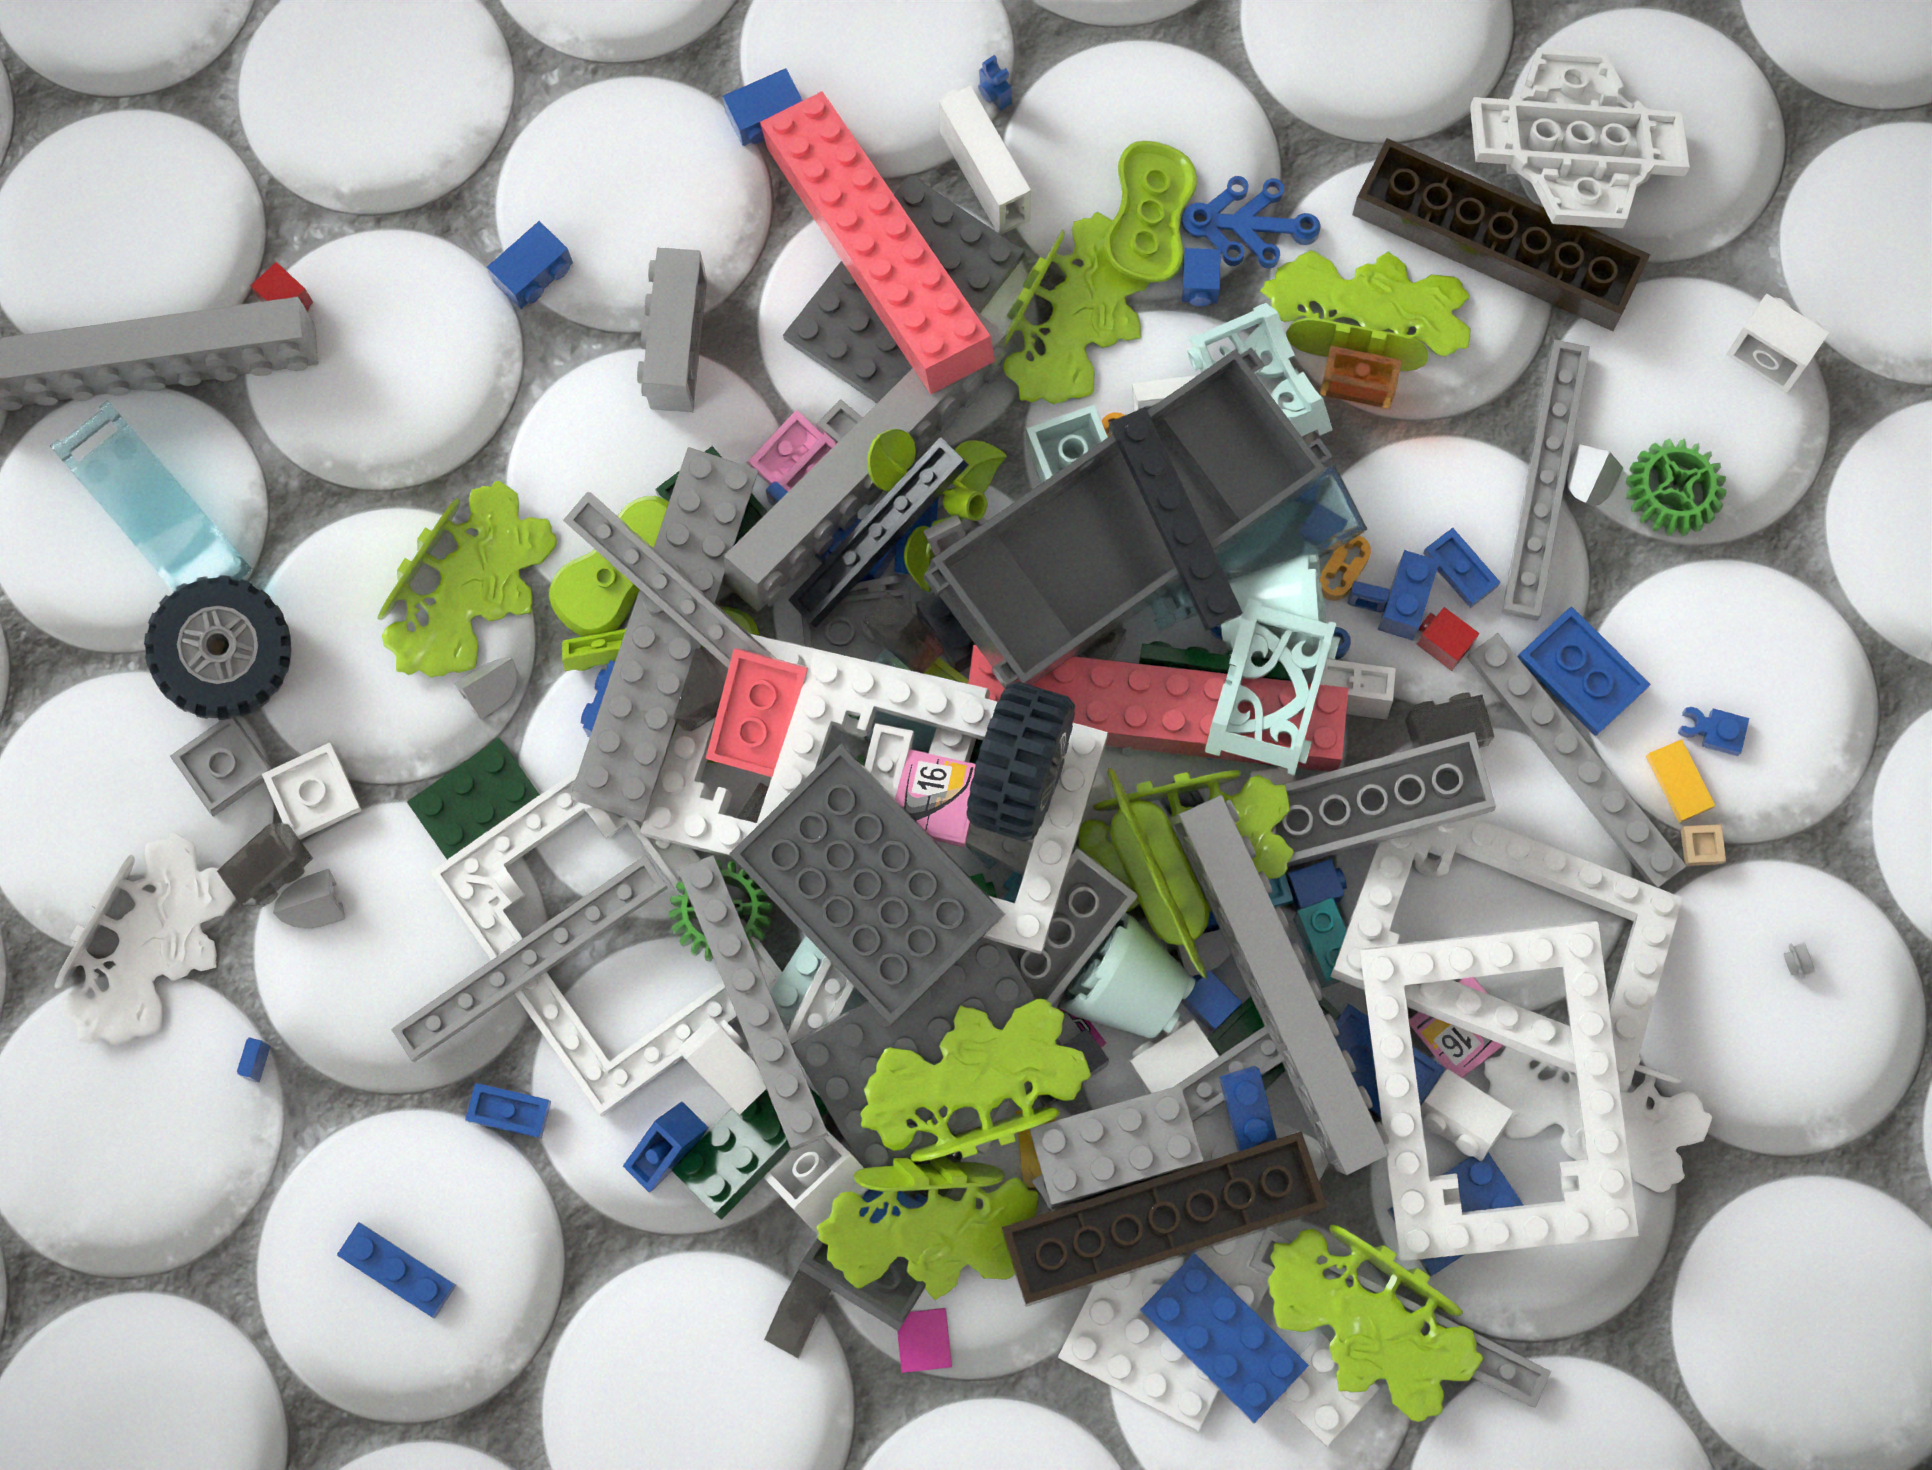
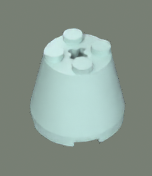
(1286, 587)
(1129, 983)

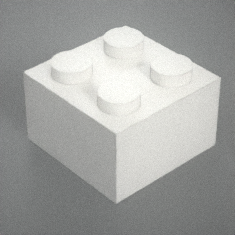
(1777, 342)
(718, 1058)
(814, 1177)

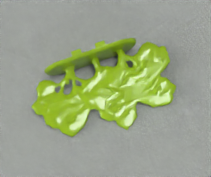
(1377, 299)
(1085, 310)
(474, 582)
(1259, 810)
(1159, 872)
(977, 1072)
(934, 1237)
(1371, 1329)

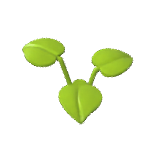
(894, 454)

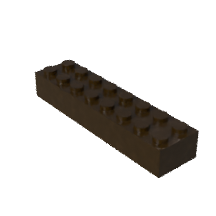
(1499, 234)
(1163, 1219)

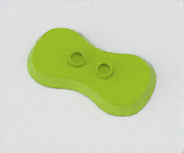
(1146, 231)
(590, 591)

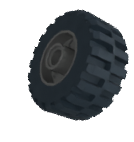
(1020, 761)

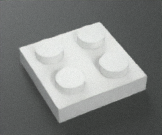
(312, 791)
(1316, 1397)

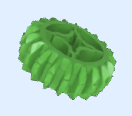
(1665, 462)
(755, 909)

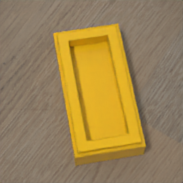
(1680, 781)

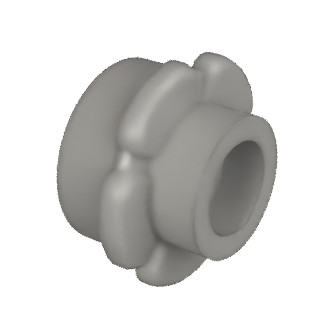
(1799, 960)

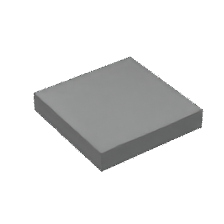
(221, 764)

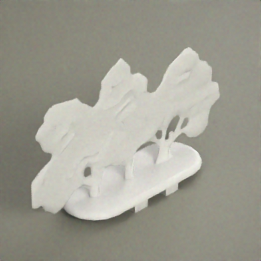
(154, 940)
(1650, 1134)

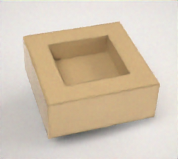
(1703, 845)

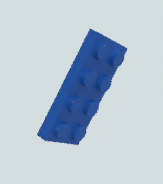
(1224, 1338)

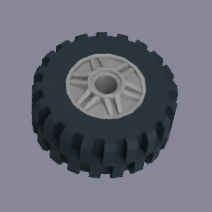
(212, 612)

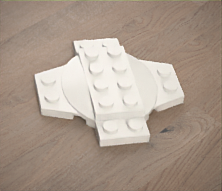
(1579, 138)

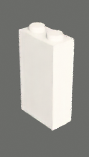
(984, 160)

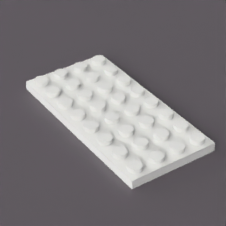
(1126, 1348)

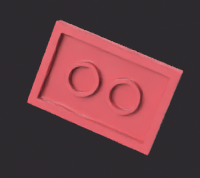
(755, 711)

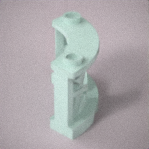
(1307, 409)
(1253, 639)

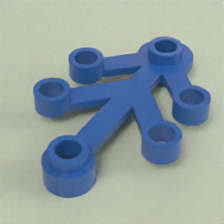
(1245, 222)

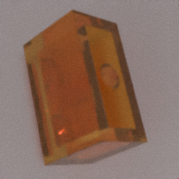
(1360, 377)

